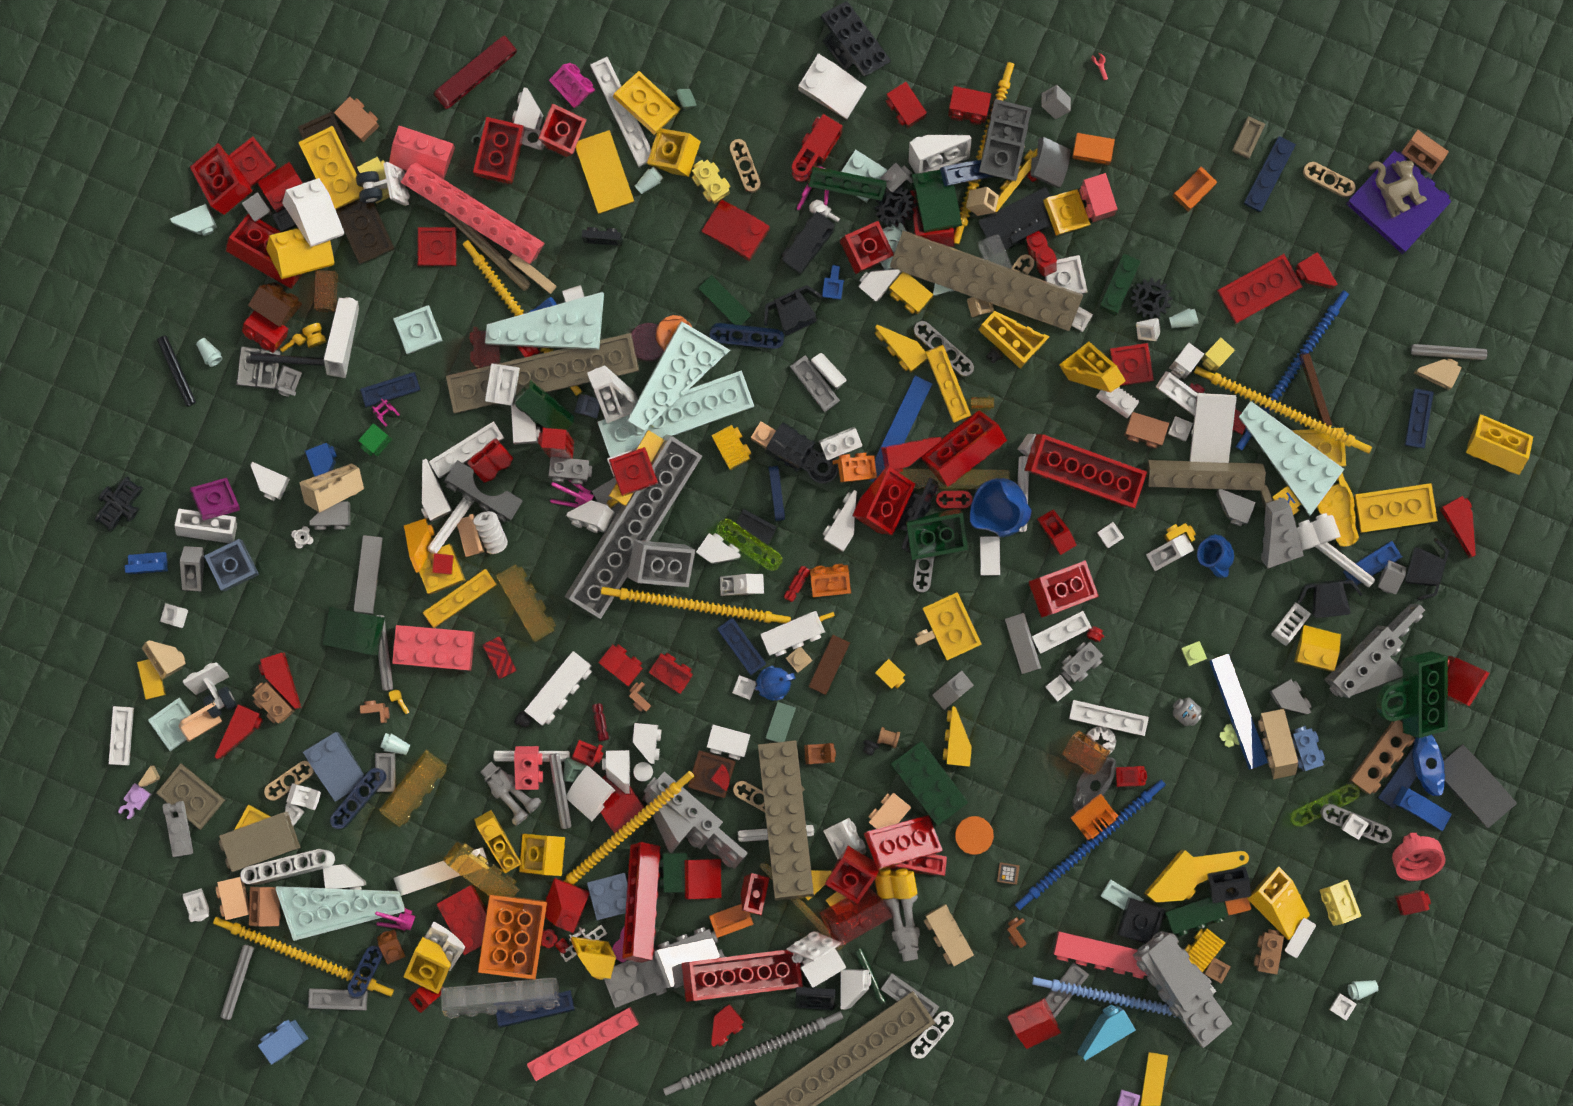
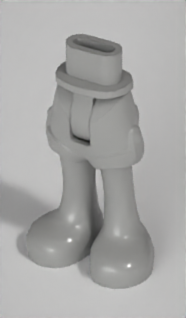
(501, 785)
(904, 936)

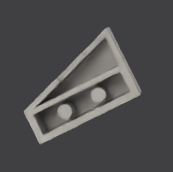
(1281, 535)

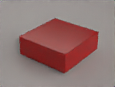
(443, 564)

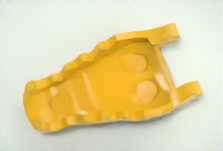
(1340, 504)

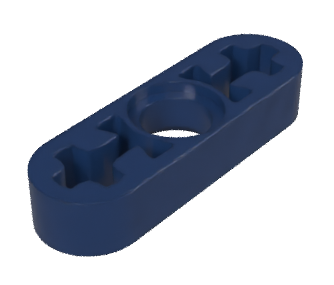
(776, 493)
(363, 987)

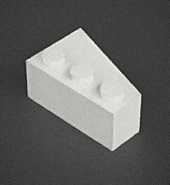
(612, 394)

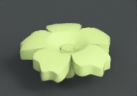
(1229, 736)

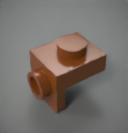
(820, 753)
(1016, 938)
(390, 946)

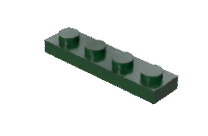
(847, 183)

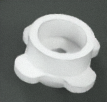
(297, 537)

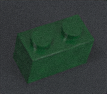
(673, 872)

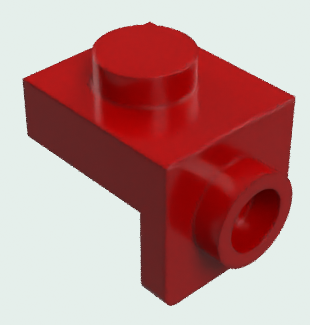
(587, 753)

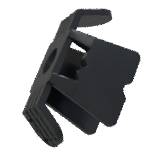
(793, 310)
(1427, 569)
(1329, 597)

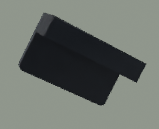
(756, 526)

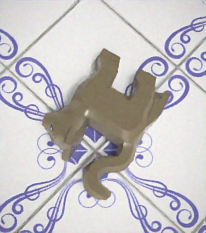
(1396, 191)

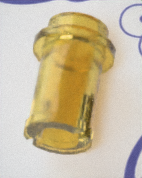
(982, 402)

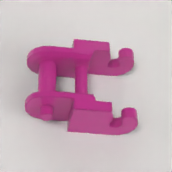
(380, 416)

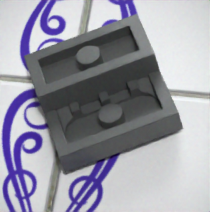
(1051, 162)
(254, 372)

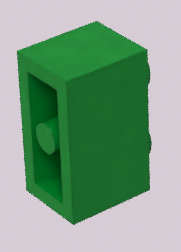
(374, 440)

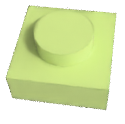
(1193, 653)

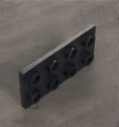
(852, 41)
(1018, 219)

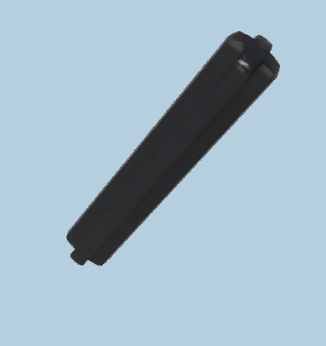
(176, 371)

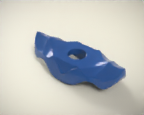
(1431, 779)

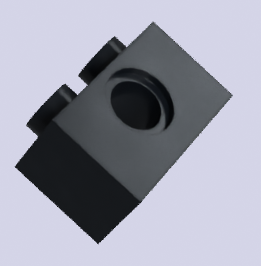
(1229, 885)

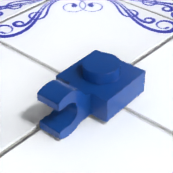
(833, 286)

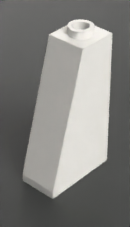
(341, 337)

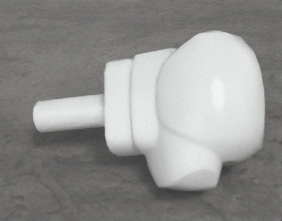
(819, 206)

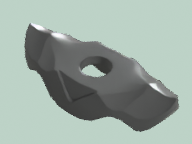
(1104, 776)

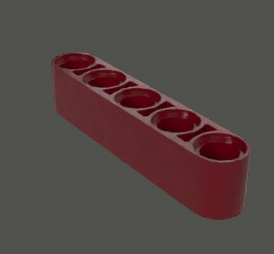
(475, 72)

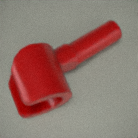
(562, 945)

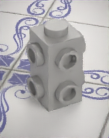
(569, 469)
(1076, 666)

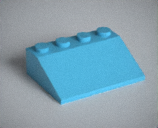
(1107, 1030)

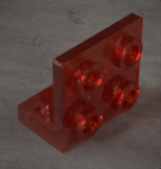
(483, 354)

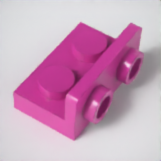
(572, 84)

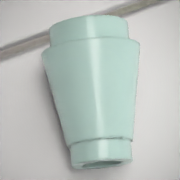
(649, 180)
(1186, 318)
(209, 353)
(394, 744)
(1361, 989)

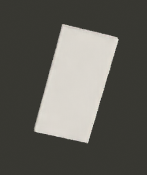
(1212, 428)

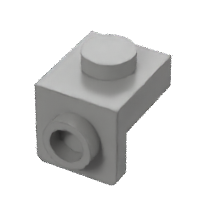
(896, 176)
(288, 381)

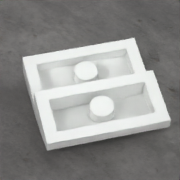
(589, 793)
(448, 941)

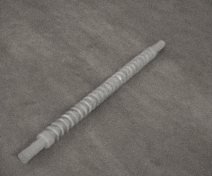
(687, 1082)

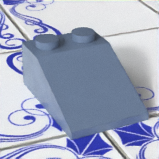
(335, 765)

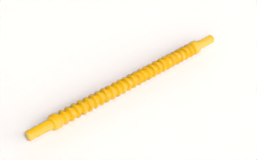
(1004, 85)
(479, 260)
(1349, 440)
(623, 594)
(674, 788)
(242, 931)

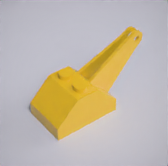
(1186, 871)

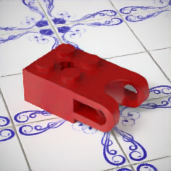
(816, 146)

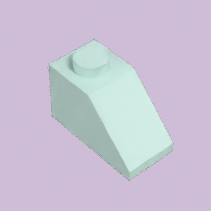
(196, 220)

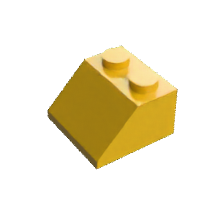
(674, 152)
(1318, 648)
(542, 854)
(595, 956)
(428, 966)

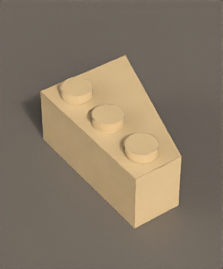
(331, 487)
(1278, 743)
(948, 935)

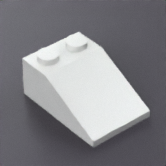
(831, 86)
(936, 151)
(313, 212)

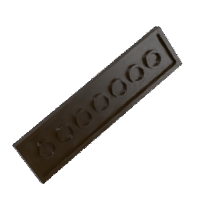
(358, 219)

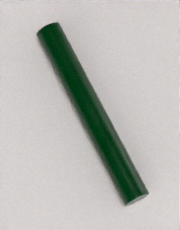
(874, 984)

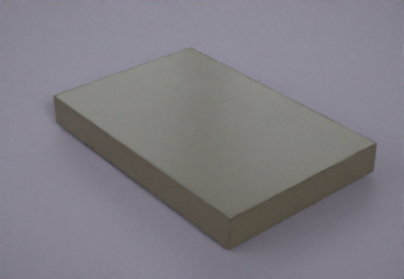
(199, 798)

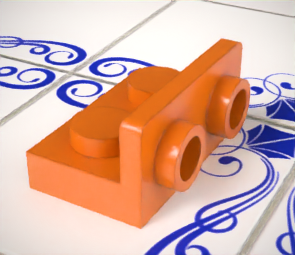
(856, 468)
(830, 580)

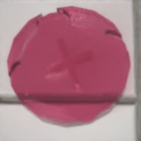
(646, 343)

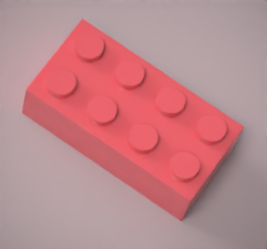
(433, 648)

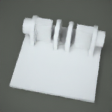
(812, 947)

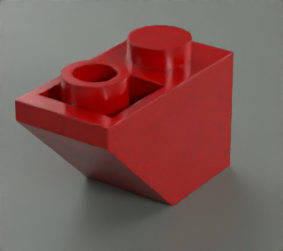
(1413, 902)
(724, 1023)

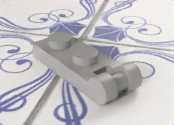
(178, 829)

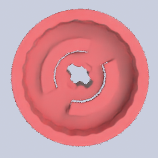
(1425, 856)

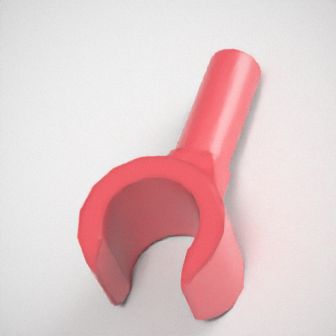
(1100, 63)

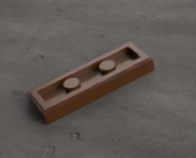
(829, 664)

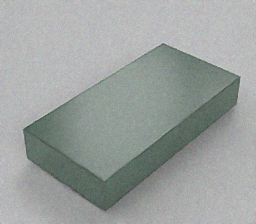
(780, 722)

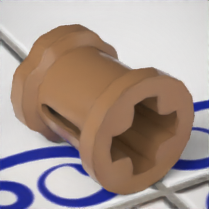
(888, 737)

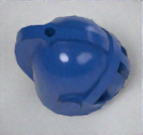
(1216, 555)
(774, 683)

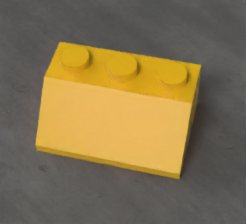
(295, 256)
(1500, 444)

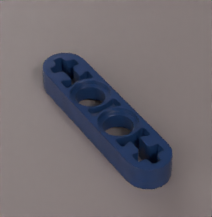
(746, 339)
(358, 798)

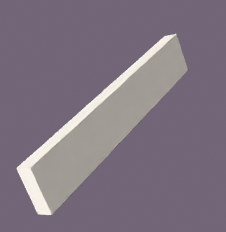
(627, 122)

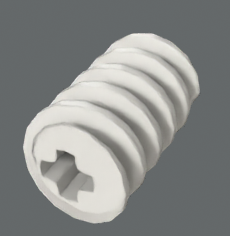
(490, 532)

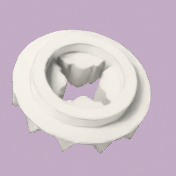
(1106, 734)

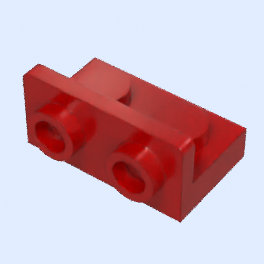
(671, 673)

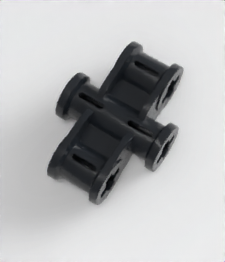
(115, 509)

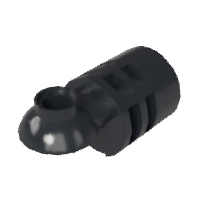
(798, 453)

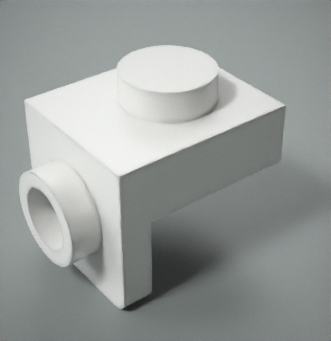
(303, 796)
(196, 905)

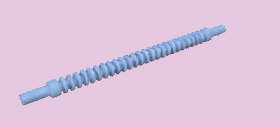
(1055, 985)

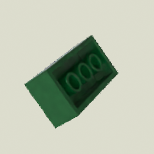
(929, 783)

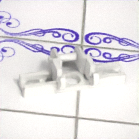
(585, 936)

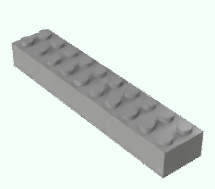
(636, 521)

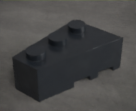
(808, 243)

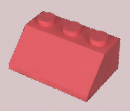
(426, 150)

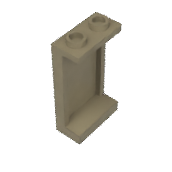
(259, 841)

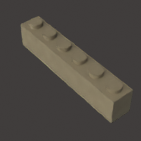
(1206, 475)

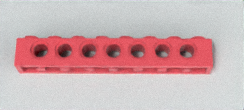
(472, 212)

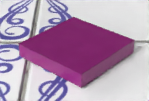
(214, 499)

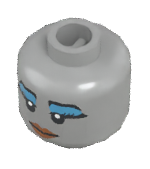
(1186, 711)

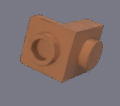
(640, 703)
(372, 707)

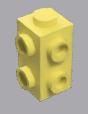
(707, 176)

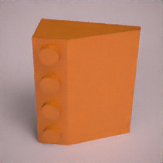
(512, 936)

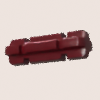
(600, 722)

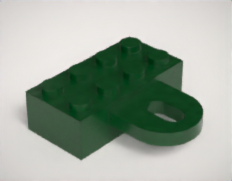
(1420, 695)

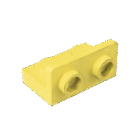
(1340, 903)

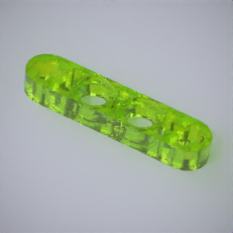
(747, 547)
(1322, 801)

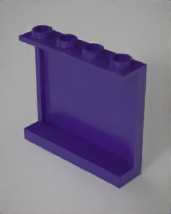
(1409, 225)

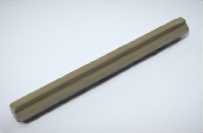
(491, 252)

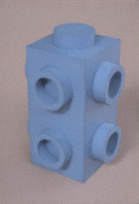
(1306, 748)

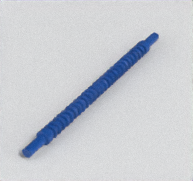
(1333, 310)
(1034, 892)

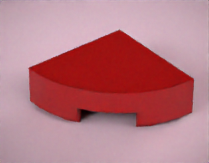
(721, 777)

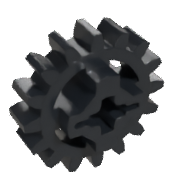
(895, 207)
(1147, 287)

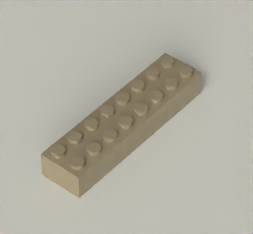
(785, 820)

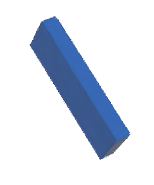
(1376, 561)

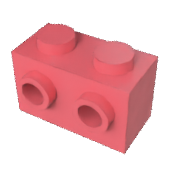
(527, 767)

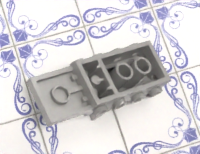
(1371, 660)
(678, 821)
(636, 979)
(1182, 987)

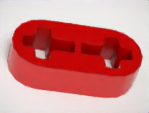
(954, 504)

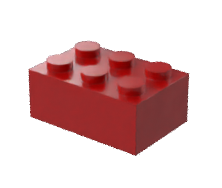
(499, 150)
(465, 917)

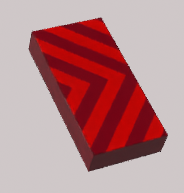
(499, 657)

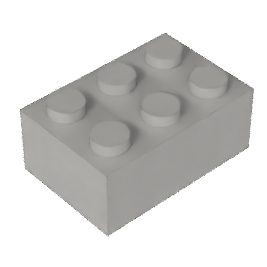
(661, 563)

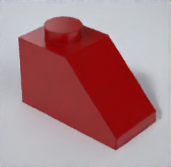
(1315, 272)
(1057, 532)
(754, 893)

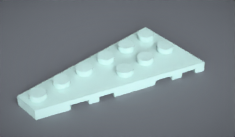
(1298, 462)

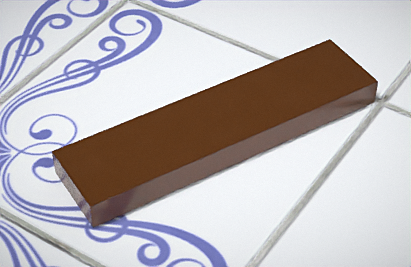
(1315, 389)

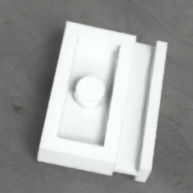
(502, 384)

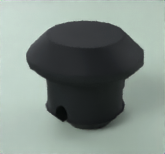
(995, 354)
(522, 719)
(870, 747)

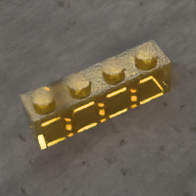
(525, 603)
(413, 788)
(480, 873)

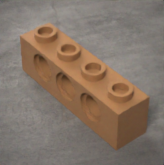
(1360, 776)

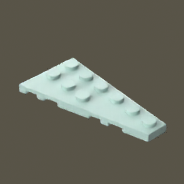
(564, 325)
(679, 368)
(325, 909)

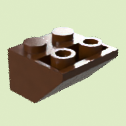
(275, 303)

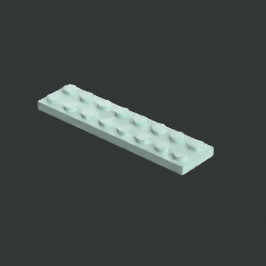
(691, 410)

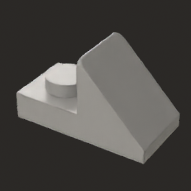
(952, 690)

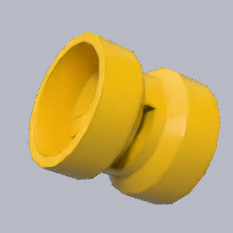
(314, 335)

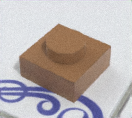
(1217, 970)

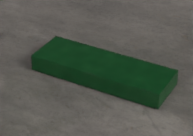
(724, 301)

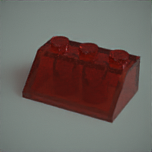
(850, 920)

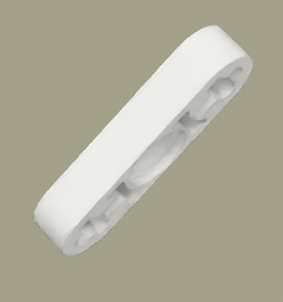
(933, 1042)

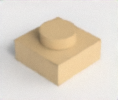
(924, 636)
(799, 659)

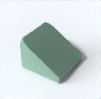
(686, 99)
(572, 769)

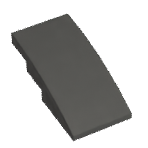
(1005, 140)
(1476, 786)

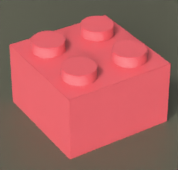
(1098, 197)

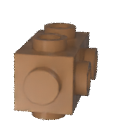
(272, 702)
(1270, 951)

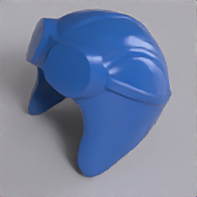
(1000, 507)

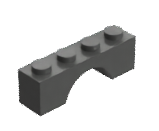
(461, 479)

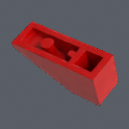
(905, 454)
(1460, 519)
(279, 675)
(240, 727)
(929, 865)

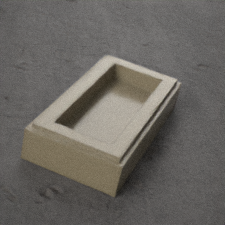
(1248, 137)

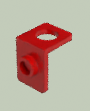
(425, 996)

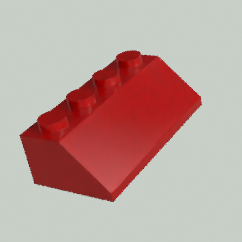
(250, 244)
(964, 448)

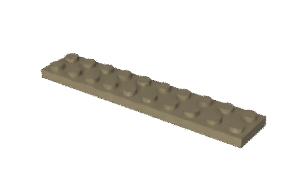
(986, 280)
(547, 370)
(852, 1055)

